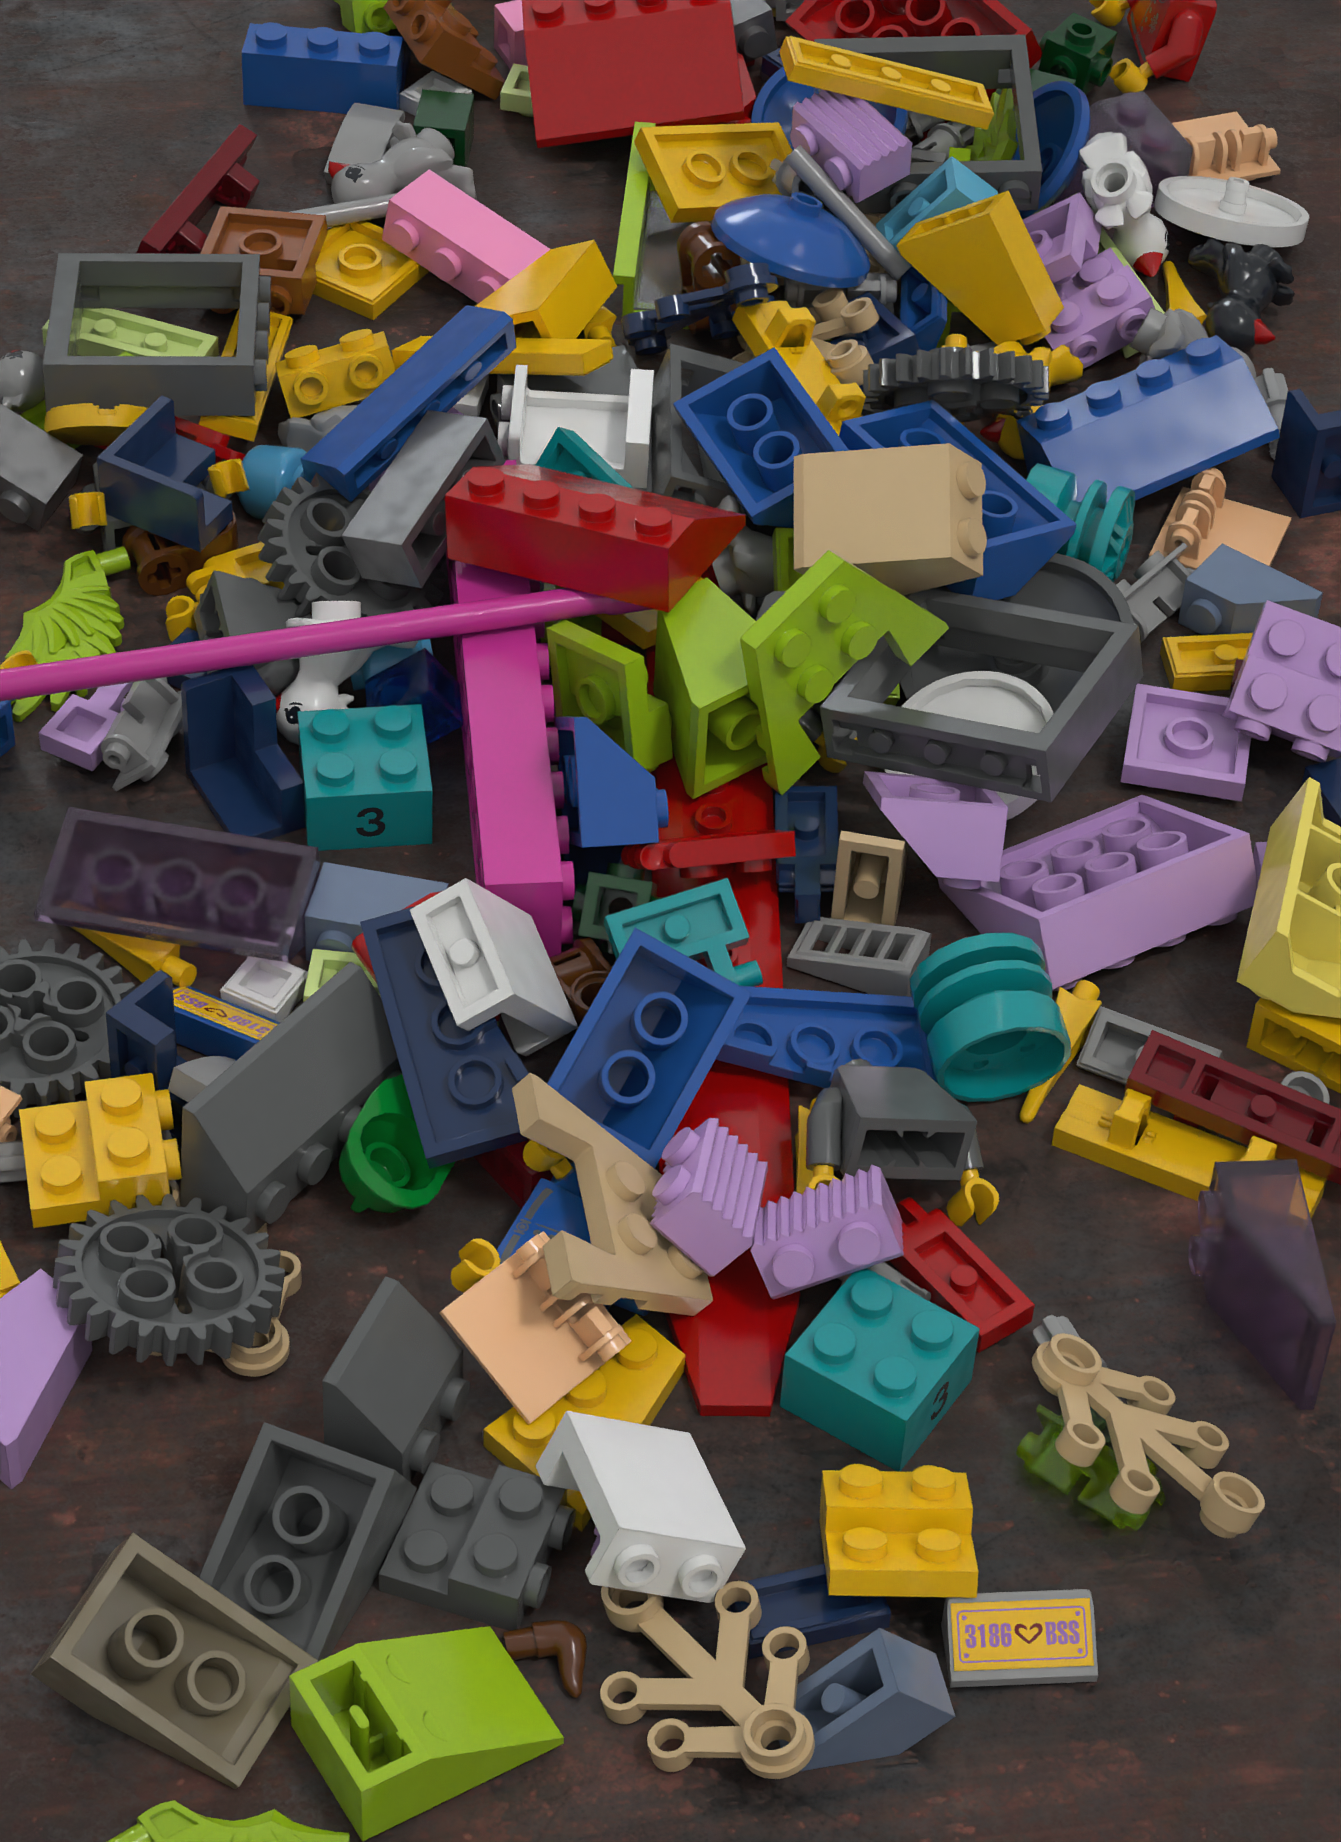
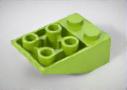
(416, 1722)

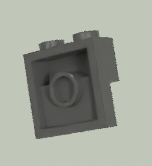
(478, 1544)

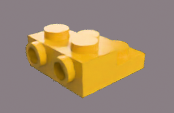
(336, 374)
(99, 1150)
(897, 1532)

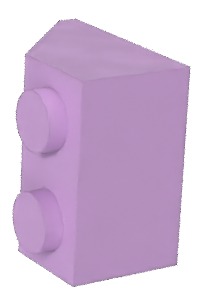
(947, 824)

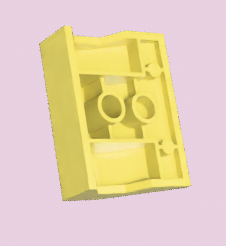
(1296, 912)

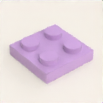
(1184, 744)

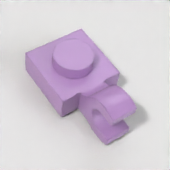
(82, 725)

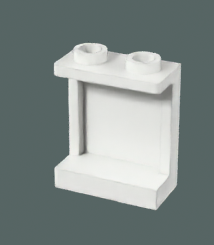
(610, 424)
(493, 965)
(651, 1505)

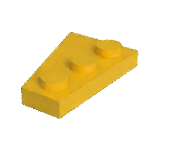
(624, 1388)

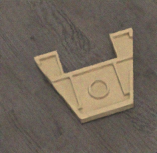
(616, 1191)

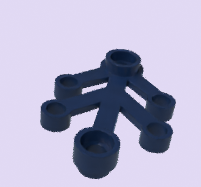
(745, 286)

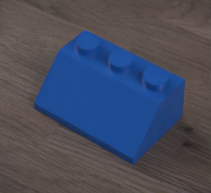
(322, 68)
(753, 429)
(605, 789)
(648, 1043)

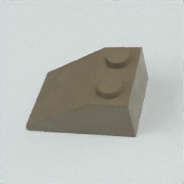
(173, 1663)

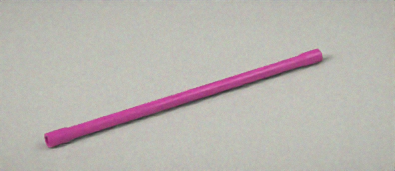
(304, 641)

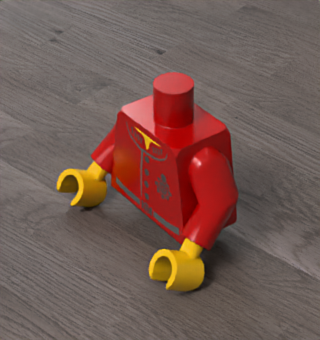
(1165, 36)

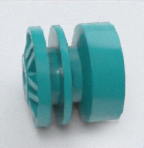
(1101, 530)
(989, 1017)

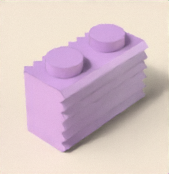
(851, 143)
(709, 1195)
(827, 1232)

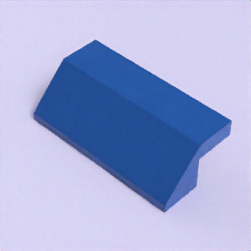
(429, 380)

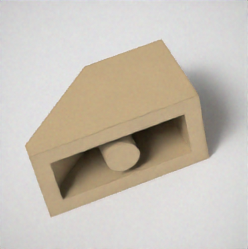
(869, 878)

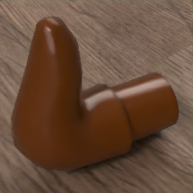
(552, 1639)

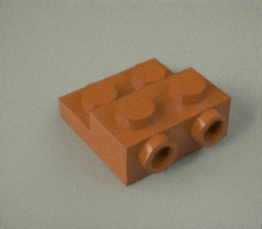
(446, 43)
(287, 250)

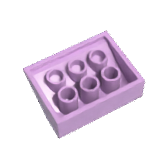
(1115, 886)

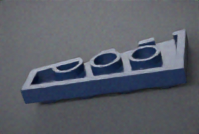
(452, 1075)

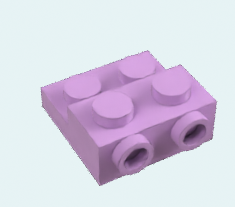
(1065, 237)
(1100, 310)
(1291, 683)

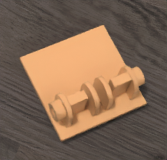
(1228, 147)
(1207, 520)
(529, 1338)

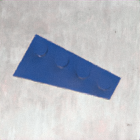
(815, 1032)

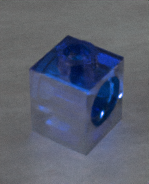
(423, 682)

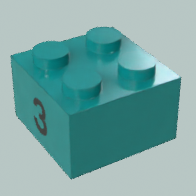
(365, 777)
(879, 1367)

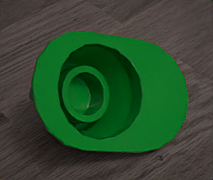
(385, 1157)

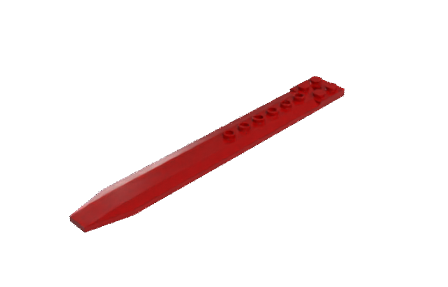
(742, 1336)

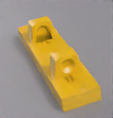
(790, 333)
(1168, 1150)

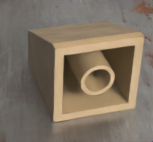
(893, 513)

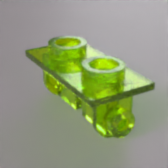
(1046, 1463)

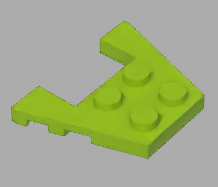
(811, 642)

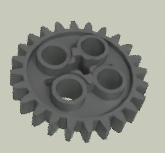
(959, 380)
(313, 562)
(55, 1021)
(124, 1290)

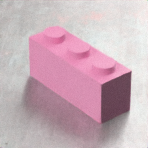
(457, 237)

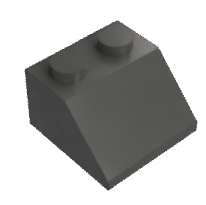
(394, 1384)

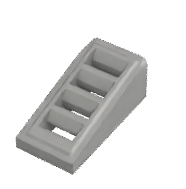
(892, 953)

